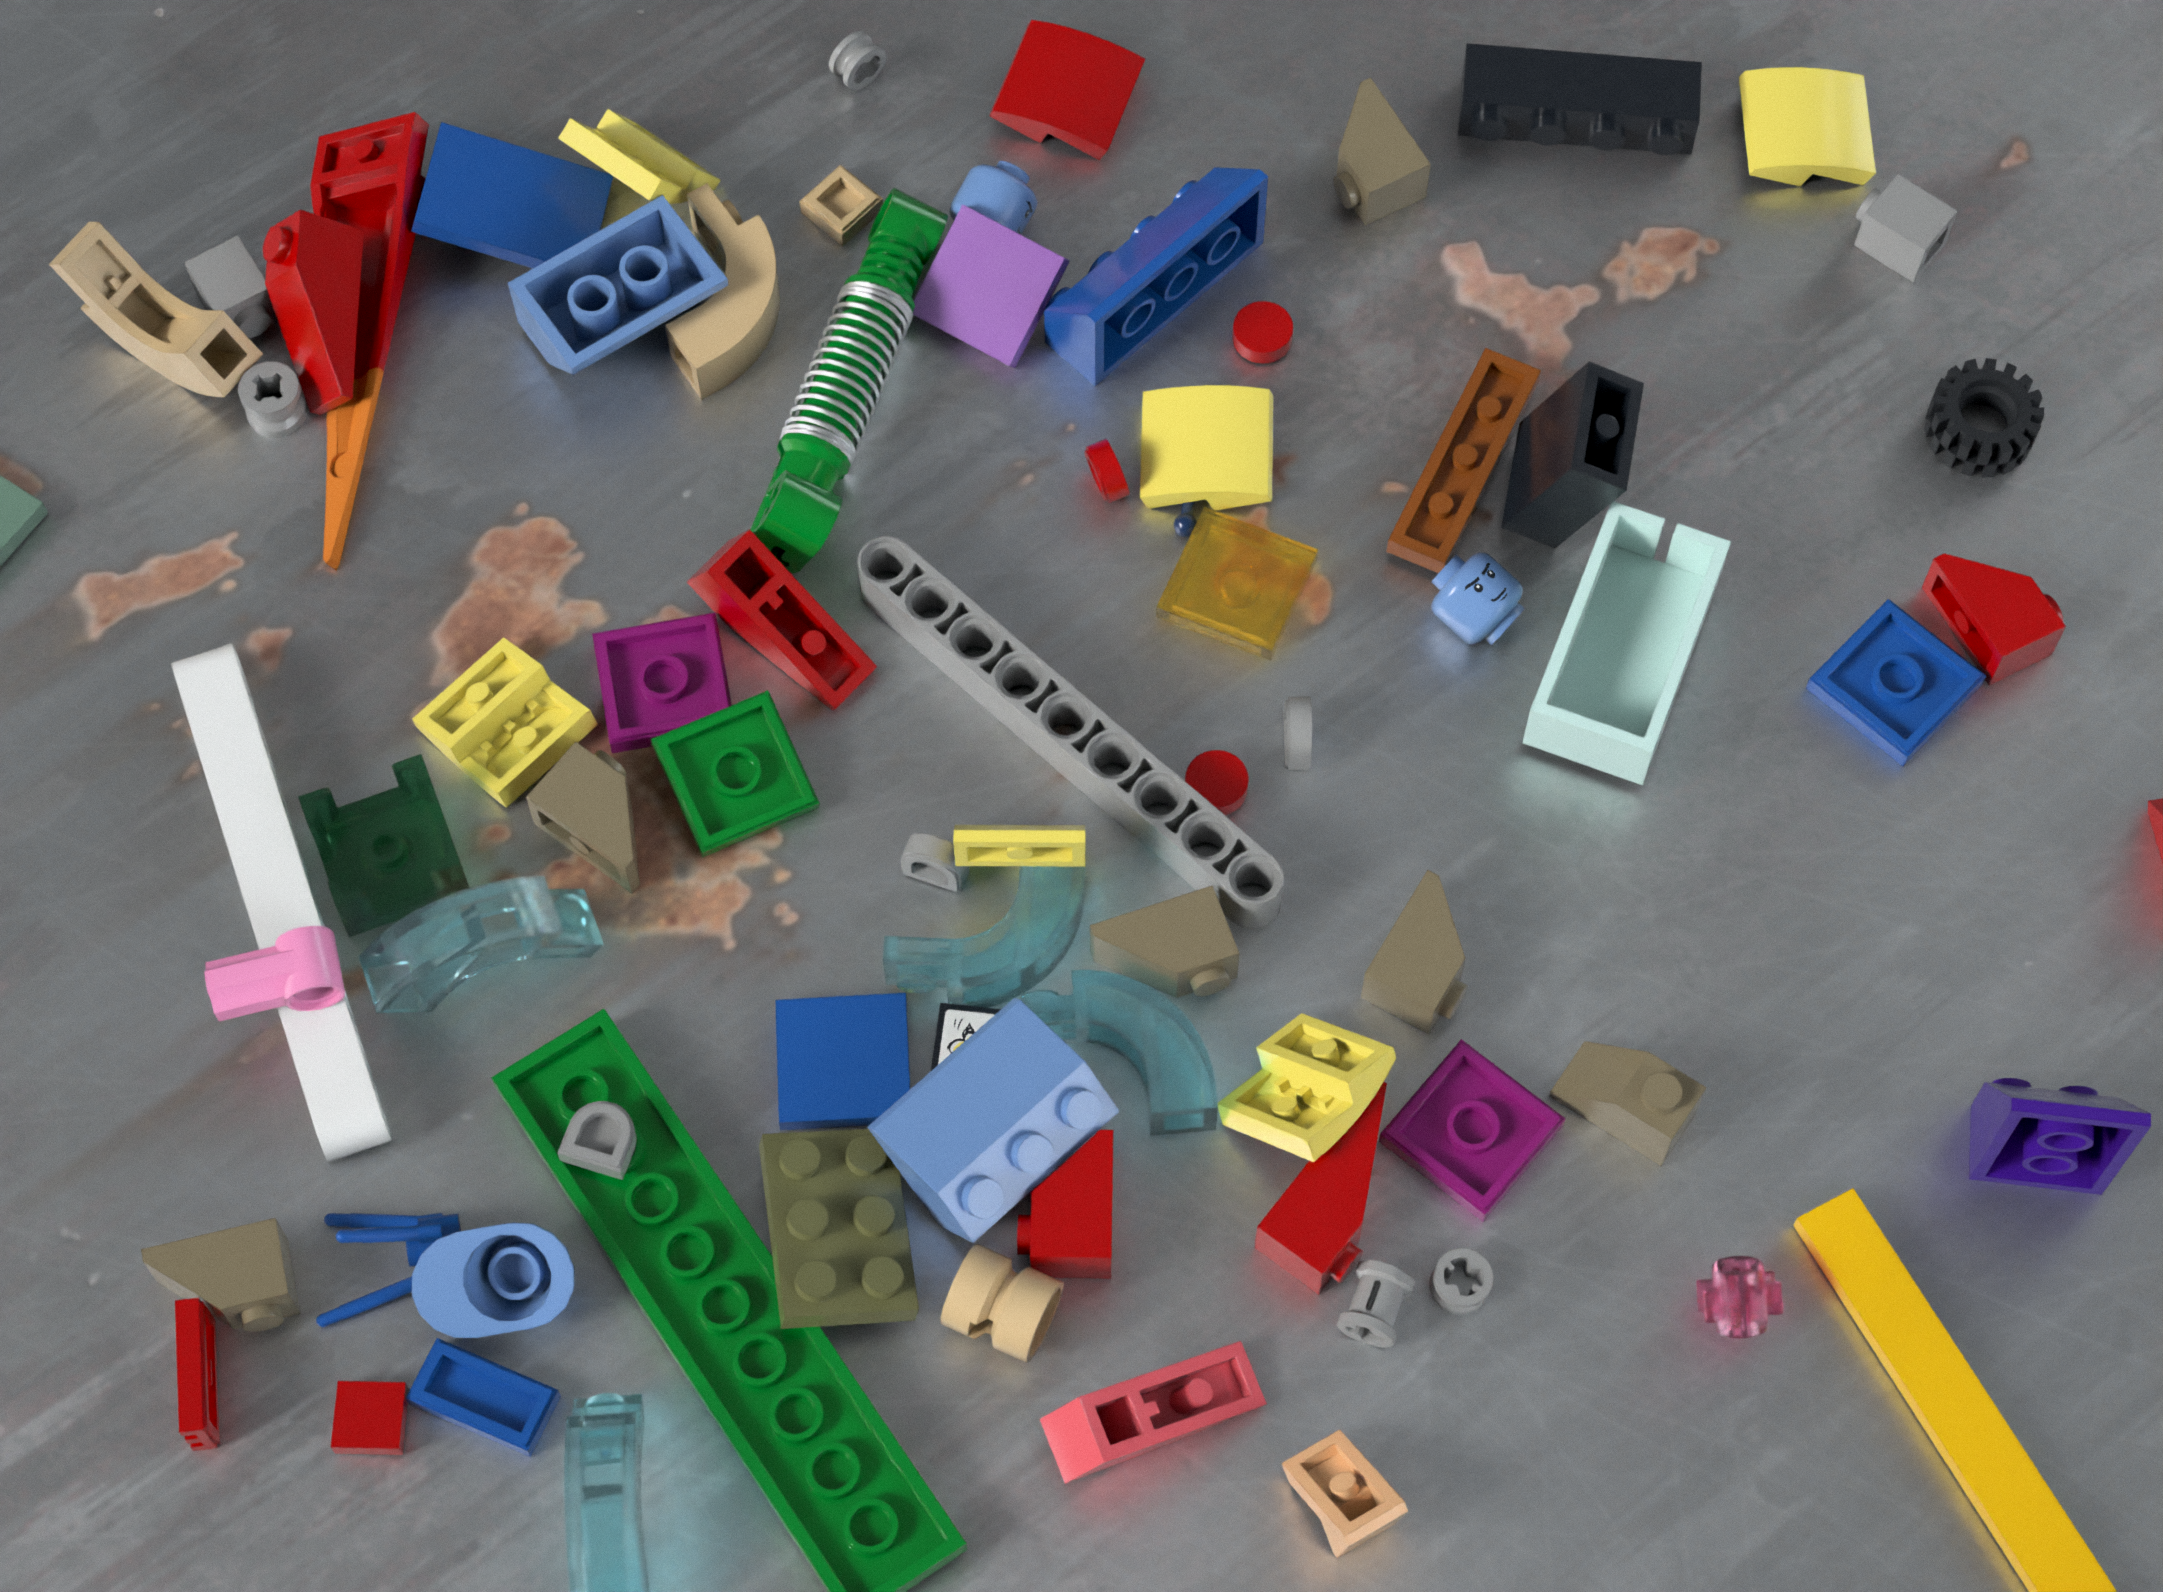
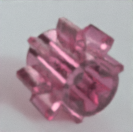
(1739, 1297)

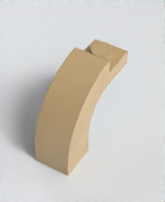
(735, 324)
(175, 339)

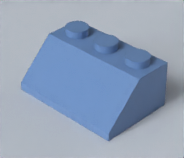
(614, 287)
(993, 1120)

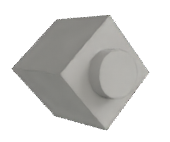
(1904, 227)
(232, 282)

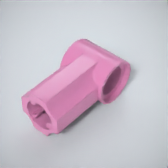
(294, 973)

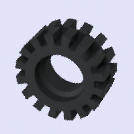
(1994, 390)

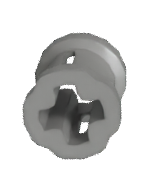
(1375, 1303)

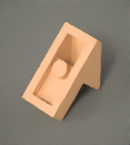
(1344, 1492)

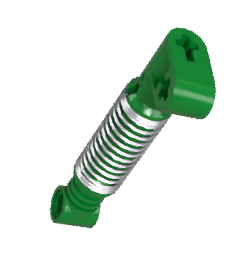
(819, 446)

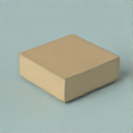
(841, 205)

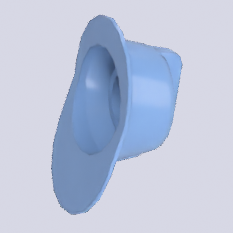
(493, 1280)

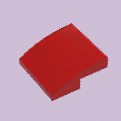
(1067, 87)

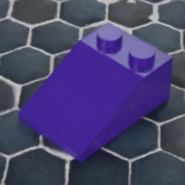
(2051, 1136)

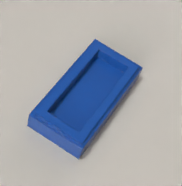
(483, 1397)

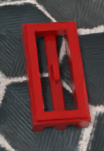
(197, 1374)

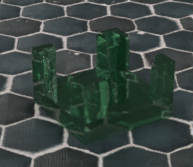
(385, 850)

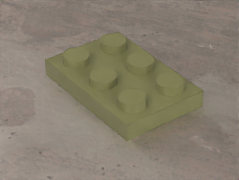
(837, 1229)

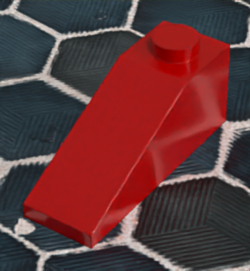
(315, 295)
(781, 619)
(1321, 1214)

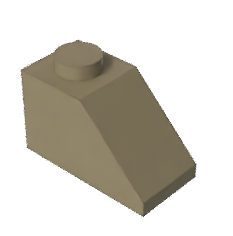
(1378, 159)
(590, 812)
(1171, 945)
(1419, 961)
(1630, 1096)
(236, 1272)

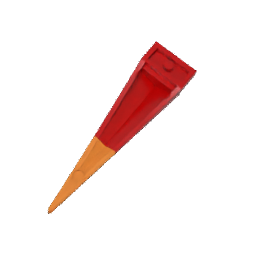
(373, 184)

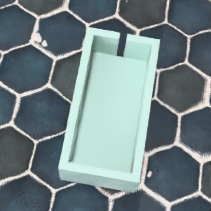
(1625, 644)

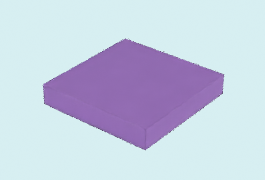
(989, 286)

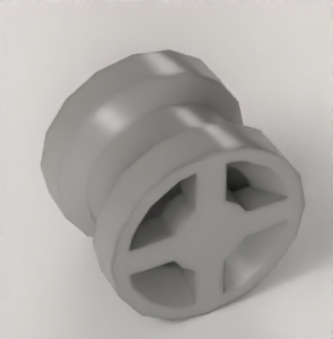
(272, 415)

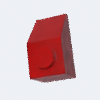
(1994, 614)
(1073, 1215)

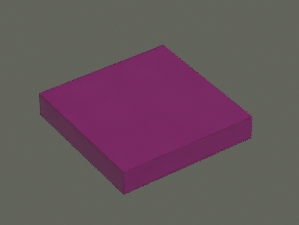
(659, 678)
(1472, 1130)

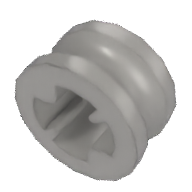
(857, 60)
(1448, 1295)

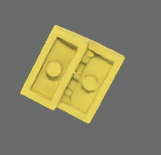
(1806, 124)
(637, 158)
(1207, 446)
(504, 722)
(1020, 845)
(1309, 1086)

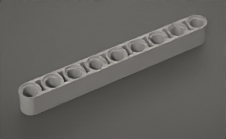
(1076, 755)

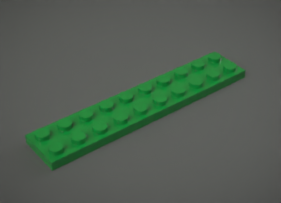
(714, 1304)

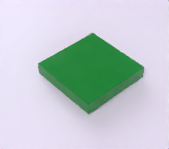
(735, 773)

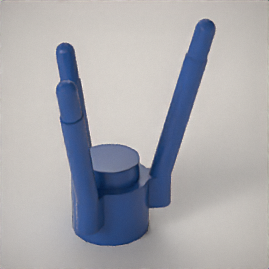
(416, 1231)

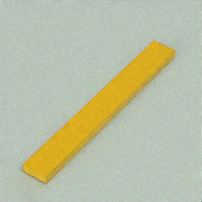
(1949, 1399)

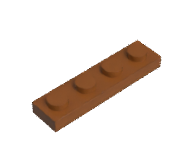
(1463, 461)

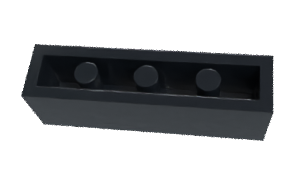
(1580, 99)

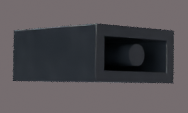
(1573, 455)

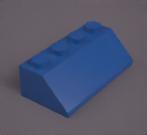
(1158, 271)

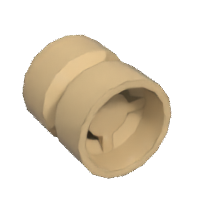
(1001, 1302)

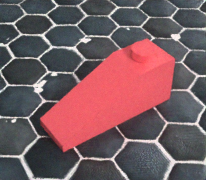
(1151, 1411)

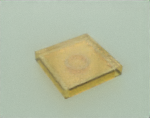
(1237, 583)

